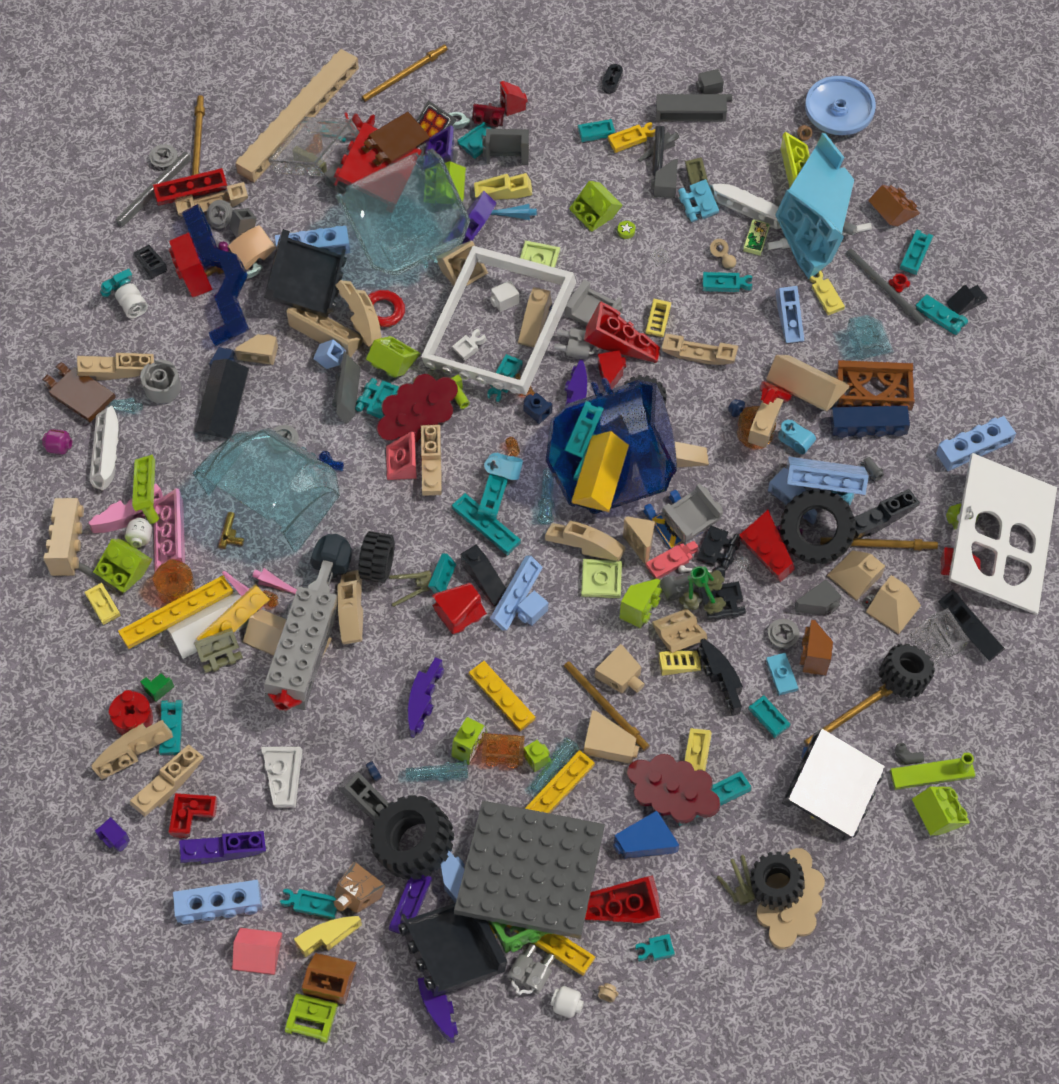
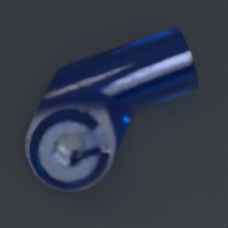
(336, 465)

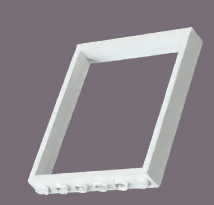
(519, 266)

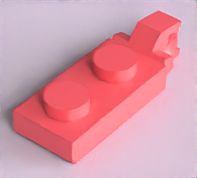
(671, 559)

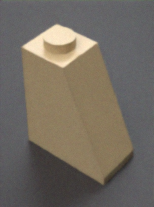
(609, 740)

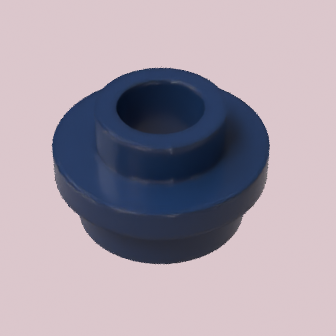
(736, 407)

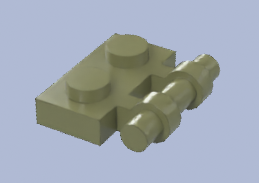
(215, 646)

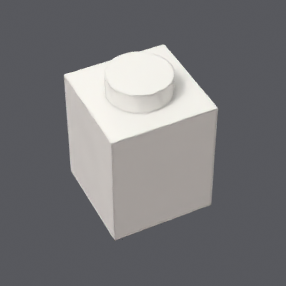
(504, 296)

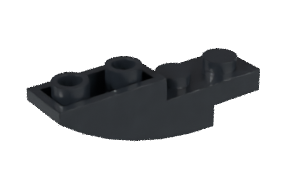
(885, 513)
(972, 625)
(721, 670)

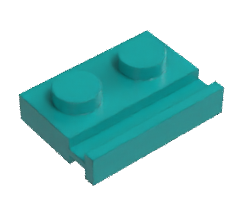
(473, 140)

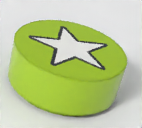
(626, 229)

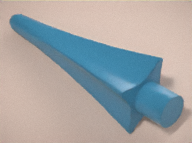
(521, 212)

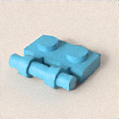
(704, 200)

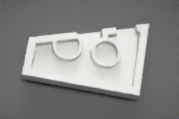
(283, 774)

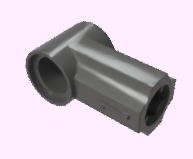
(675, 587)

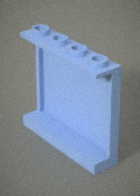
(827, 475)

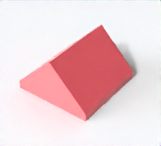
(401, 458)
(256, 951)

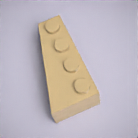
(64, 534)

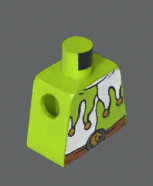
(470, 738)

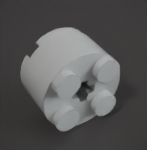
(160, 381)

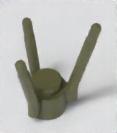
(421, 579)
(743, 892)

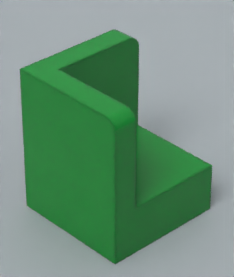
(157, 687)

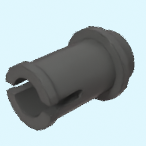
(875, 472)

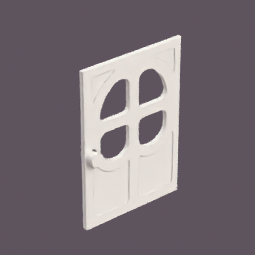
(1013, 501)

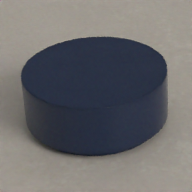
(373, 771)

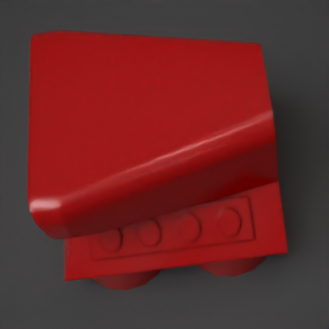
(459, 607)

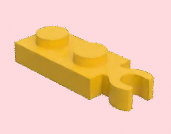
(630, 137)

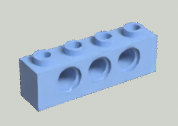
(322, 237)
(1002, 435)
(208, 895)

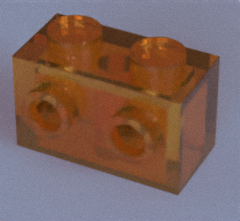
(503, 750)

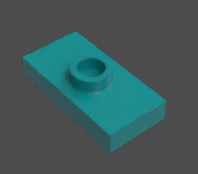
(596, 130)
(442, 573)
(769, 716)

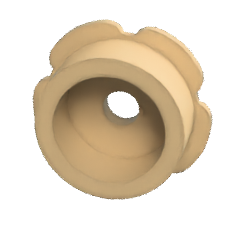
(607, 992)

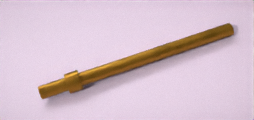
(430, 56)
(199, 112)
(917, 544)
(882, 692)
(606, 705)

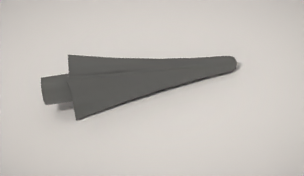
(668, 143)

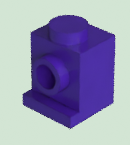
(112, 835)

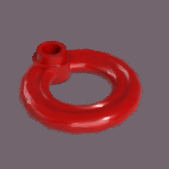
(399, 307)

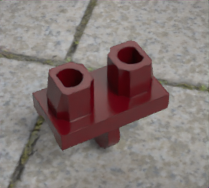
(488, 114)

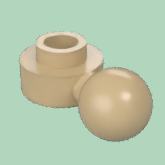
(728, 261)

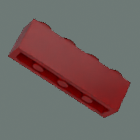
(193, 185)

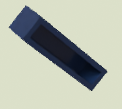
(870, 421)

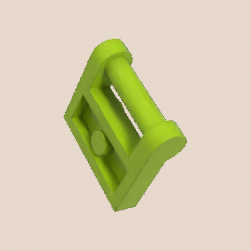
(314, 1011)

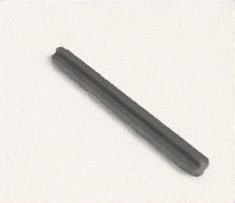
(148, 194)

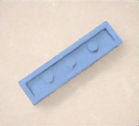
(516, 592)

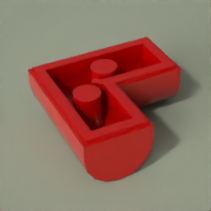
(187, 806)

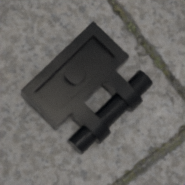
(713, 544)
(731, 594)

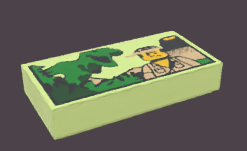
(756, 237)

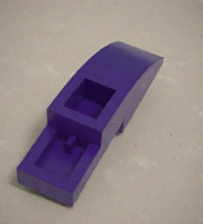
(478, 215)
(577, 387)
(420, 696)
(222, 848)
(439, 1011)

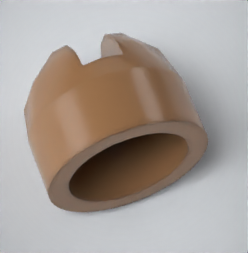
(807, 130)

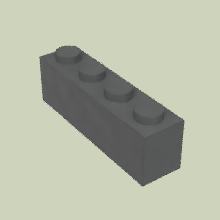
(691, 107)

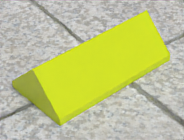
(794, 156)

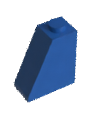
(646, 838)

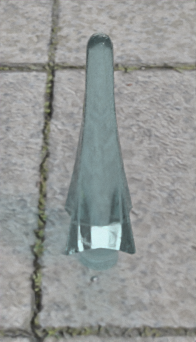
(126, 405)

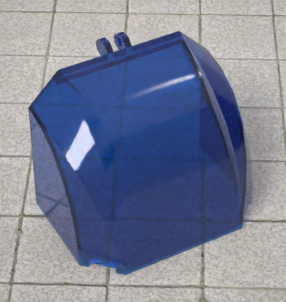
(638, 418)

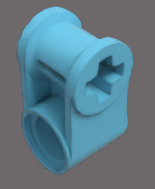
(797, 437)
(506, 466)

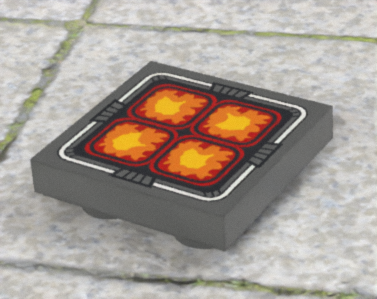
(434, 119)

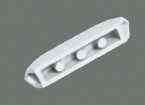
(746, 203)
(104, 449)

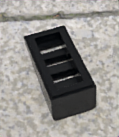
(156, 270)

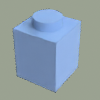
(329, 354)
(532, 608)

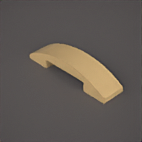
(235, 195)
(699, 352)

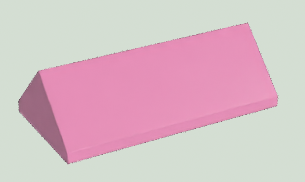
(169, 529)

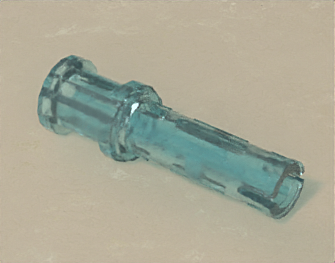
(546, 503)
(559, 759)
(447, 770)

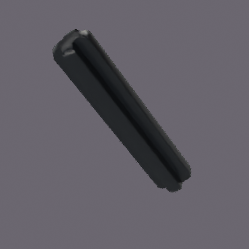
(658, 149)

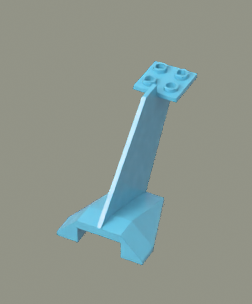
(816, 208)

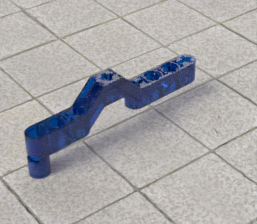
(234, 271)

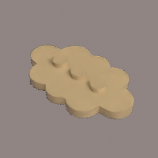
(800, 918)

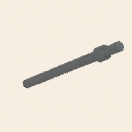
(908, 308)

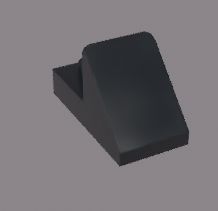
(966, 299)

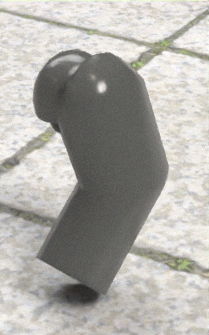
(906, 756)

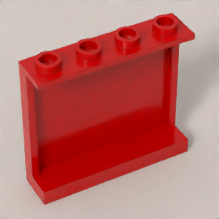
(358, 163)

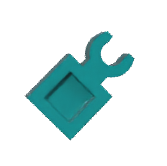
(659, 947)

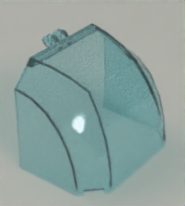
(405, 213)
(272, 480)

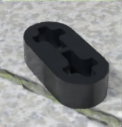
(614, 79)

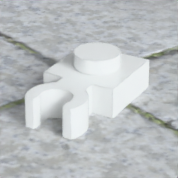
(468, 346)

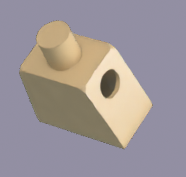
(620, 671)

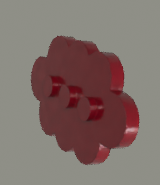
(416, 405)
(673, 788)

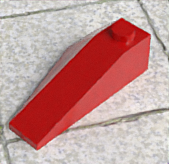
(613, 333)
(626, 902)

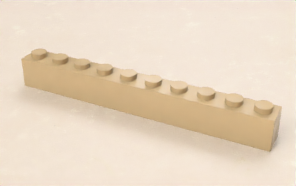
(306, 104)

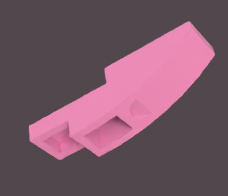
(119, 515)

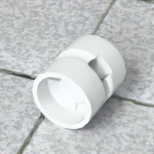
(131, 300)

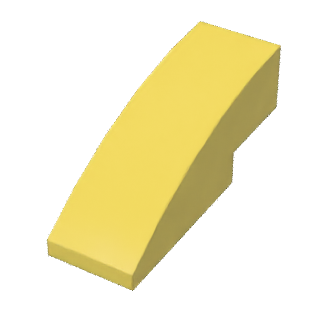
(505, 187)
(327, 934)

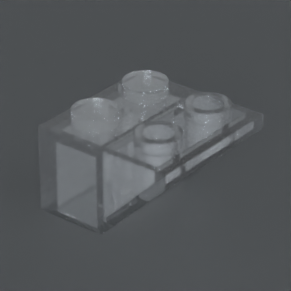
(940, 636)

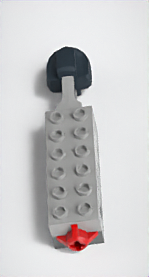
(307, 628)

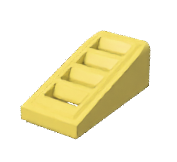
(660, 304)
(675, 669)

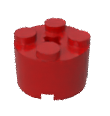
(130, 711)

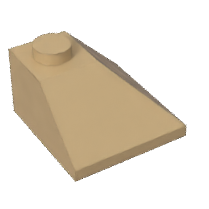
(454, 260)
(857, 573)
(894, 605)

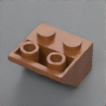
(893, 205)
(816, 650)
(329, 978)

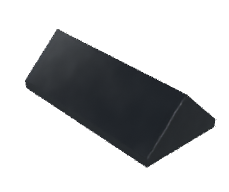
(222, 398)

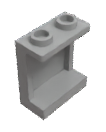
(584, 302)
(692, 513)

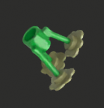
(708, 580)

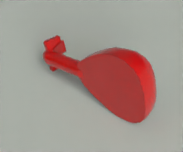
(771, 393)

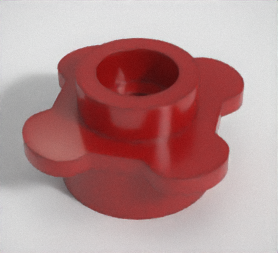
(899, 278)

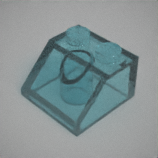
(868, 337)

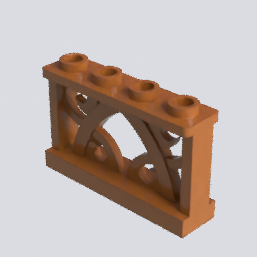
(879, 370)

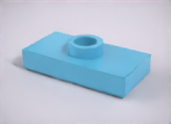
(782, 674)

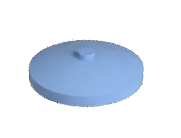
(840, 105)

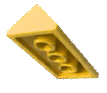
(600, 471)

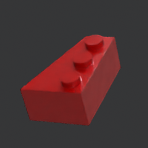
(189, 265)
(767, 546)

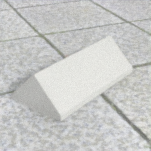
(187, 631)

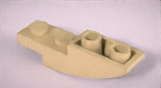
(365, 316)
(108, 368)
(431, 460)
(592, 541)
(350, 608)
(126, 748)
(168, 781)

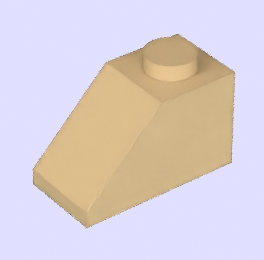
(258, 349)

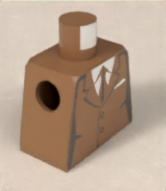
(357, 889)

